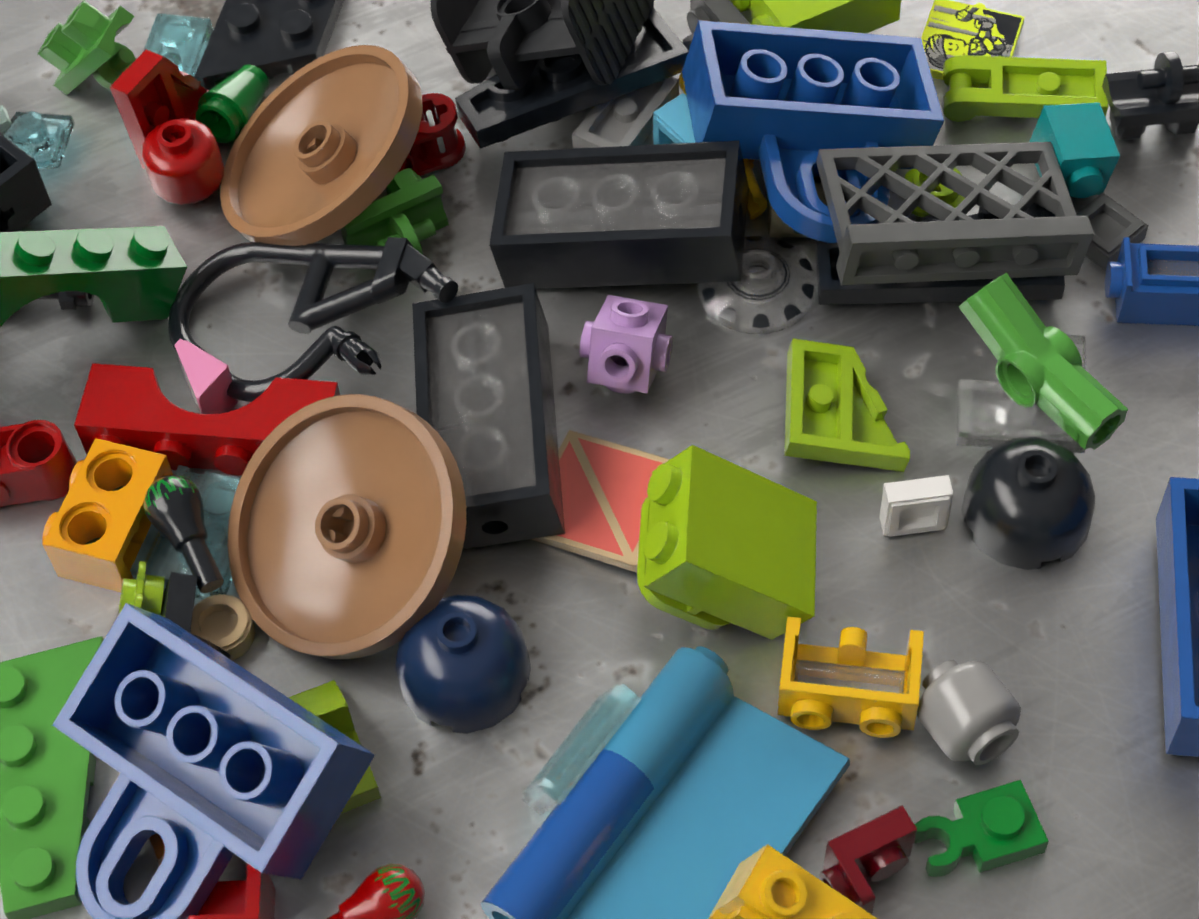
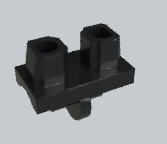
(1154, 97)

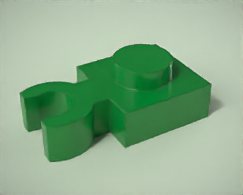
(990, 825)

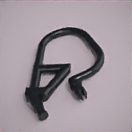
(394, 265)

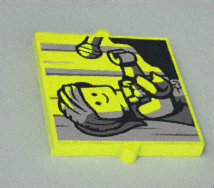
(968, 30)

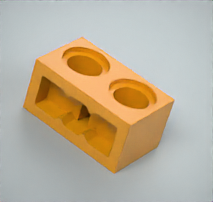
(99, 512)

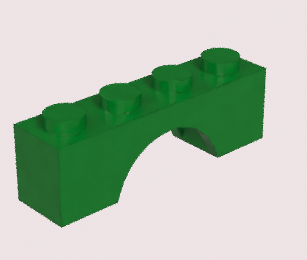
(126, 267)

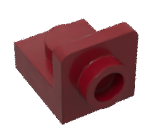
(870, 850)

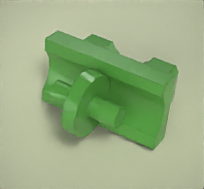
(88, 47)
(408, 211)

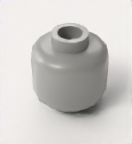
(968, 711)

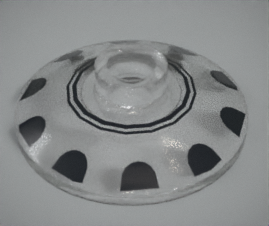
(768, 299)

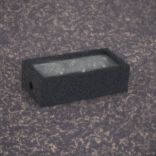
(621, 215)
(491, 399)

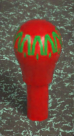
(385, 894)

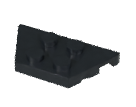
(269, 35)

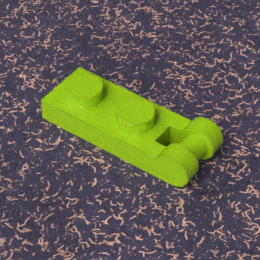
(1019, 85)

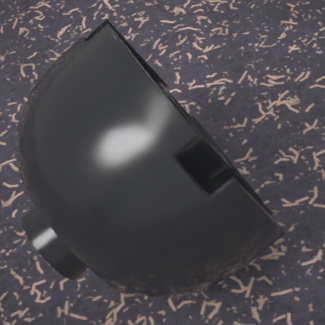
(1029, 503)

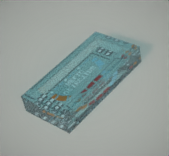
(580, 748)

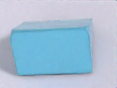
(673, 122)

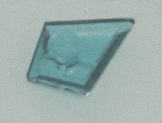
(41, 136)

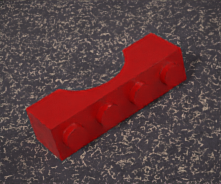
(130, 410)

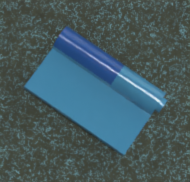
(671, 806)

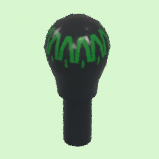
(177, 512)

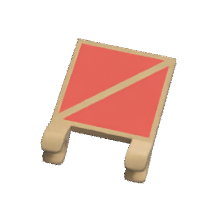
(602, 499)

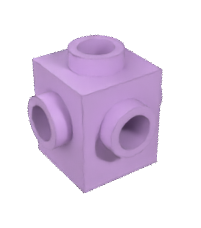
(626, 344)

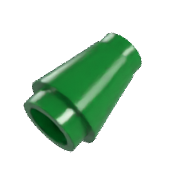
(232, 102)

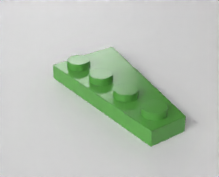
(41, 782)

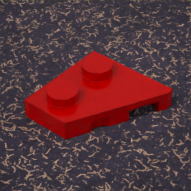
(153, 93)

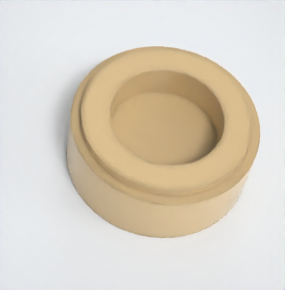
(224, 623)

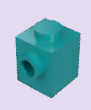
(1080, 145)

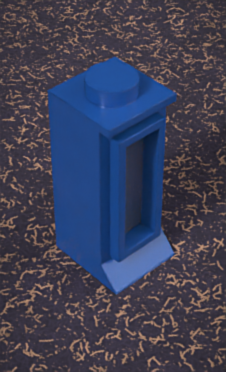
(1155, 284)

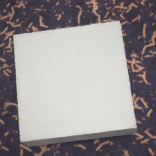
(916, 506)

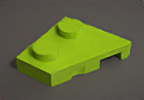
(836, 411)

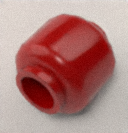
(182, 161)

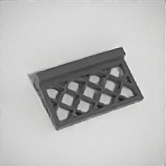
(958, 244)

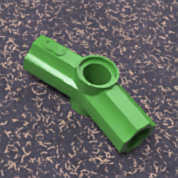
(1042, 365)

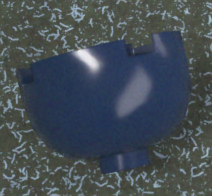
(463, 664)

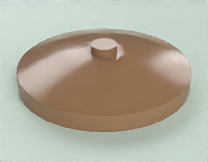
(322, 147)
(346, 527)

